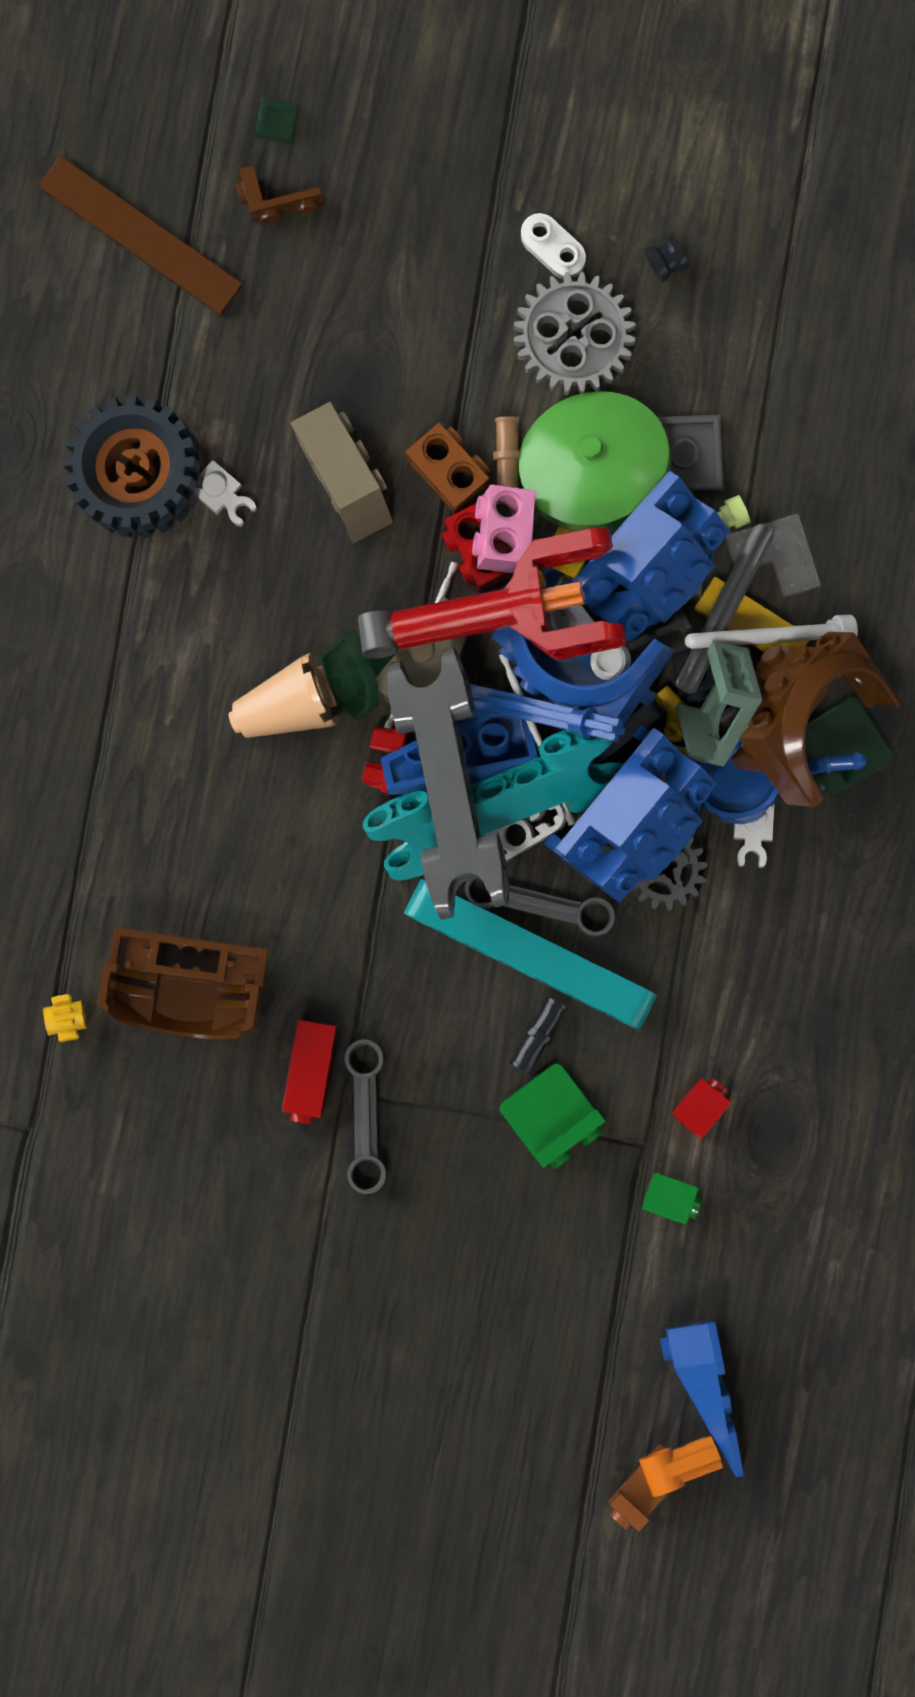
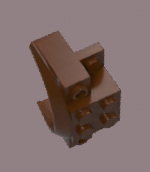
(791, 687)
(184, 986)

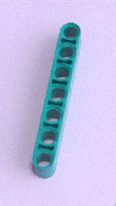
(536, 958)

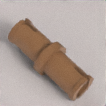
(507, 451)

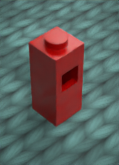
(309, 1071)

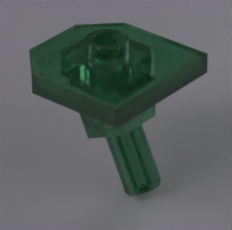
(353, 675)

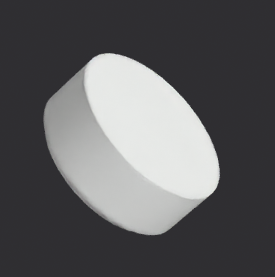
(610, 663)

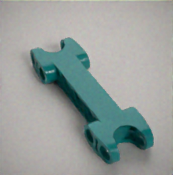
(554, 778)

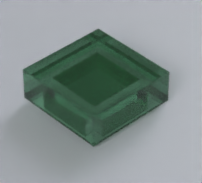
(276, 120)

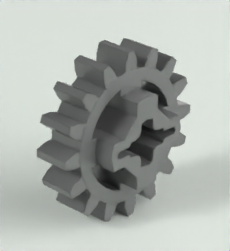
(676, 891)

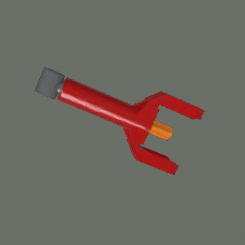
(520, 605)

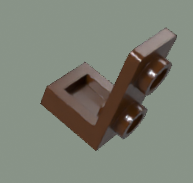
(273, 209)

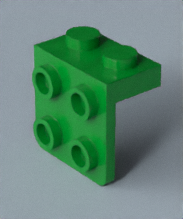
(552, 1116)

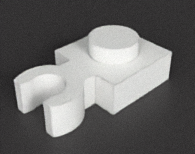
(220, 492)
(753, 834)

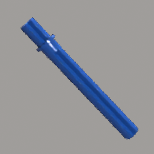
(585, 722)

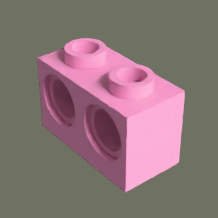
(513, 531)

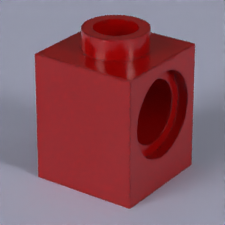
(702, 1107)

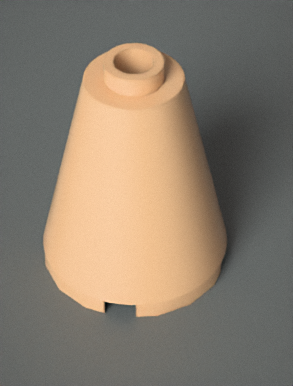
(286, 702)

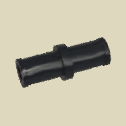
(538, 1035)

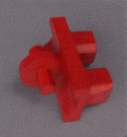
(386, 741)

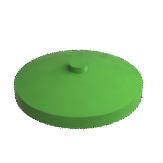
(593, 459)

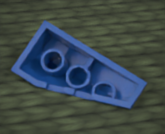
(490, 747)
(700, 1367)

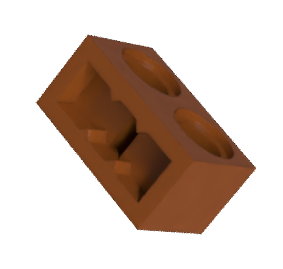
(439, 473)

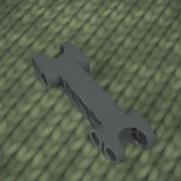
(461, 849)

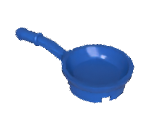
(746, 794)

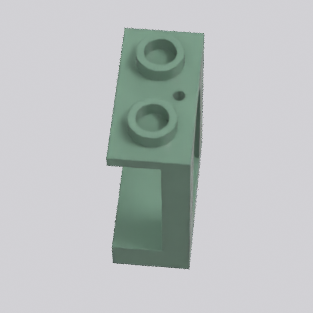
(733, 686)

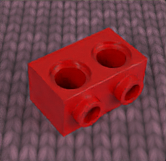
(464, 548)

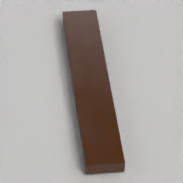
(140, 236)

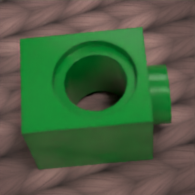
(671, 1199)

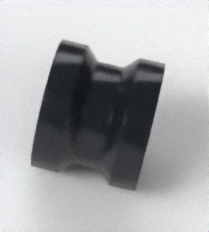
(666, 258)

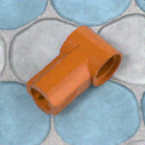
(670, 1468)

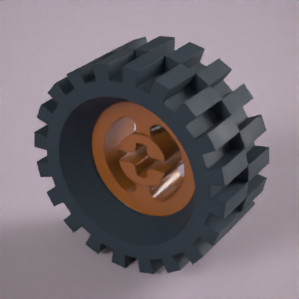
(158, 434)

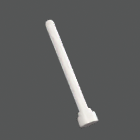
(839, 623)

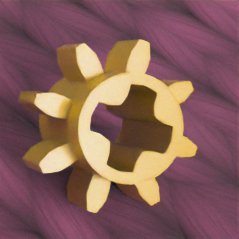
(64, 1018)

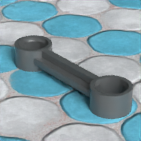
(549, 906)
(365, 1116)

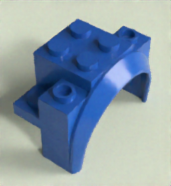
(653, 559)
(573, 680)
(638, 817)

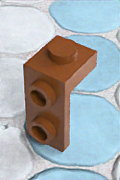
(634, 1500)

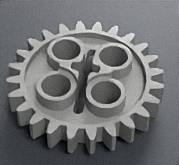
(552, 308)

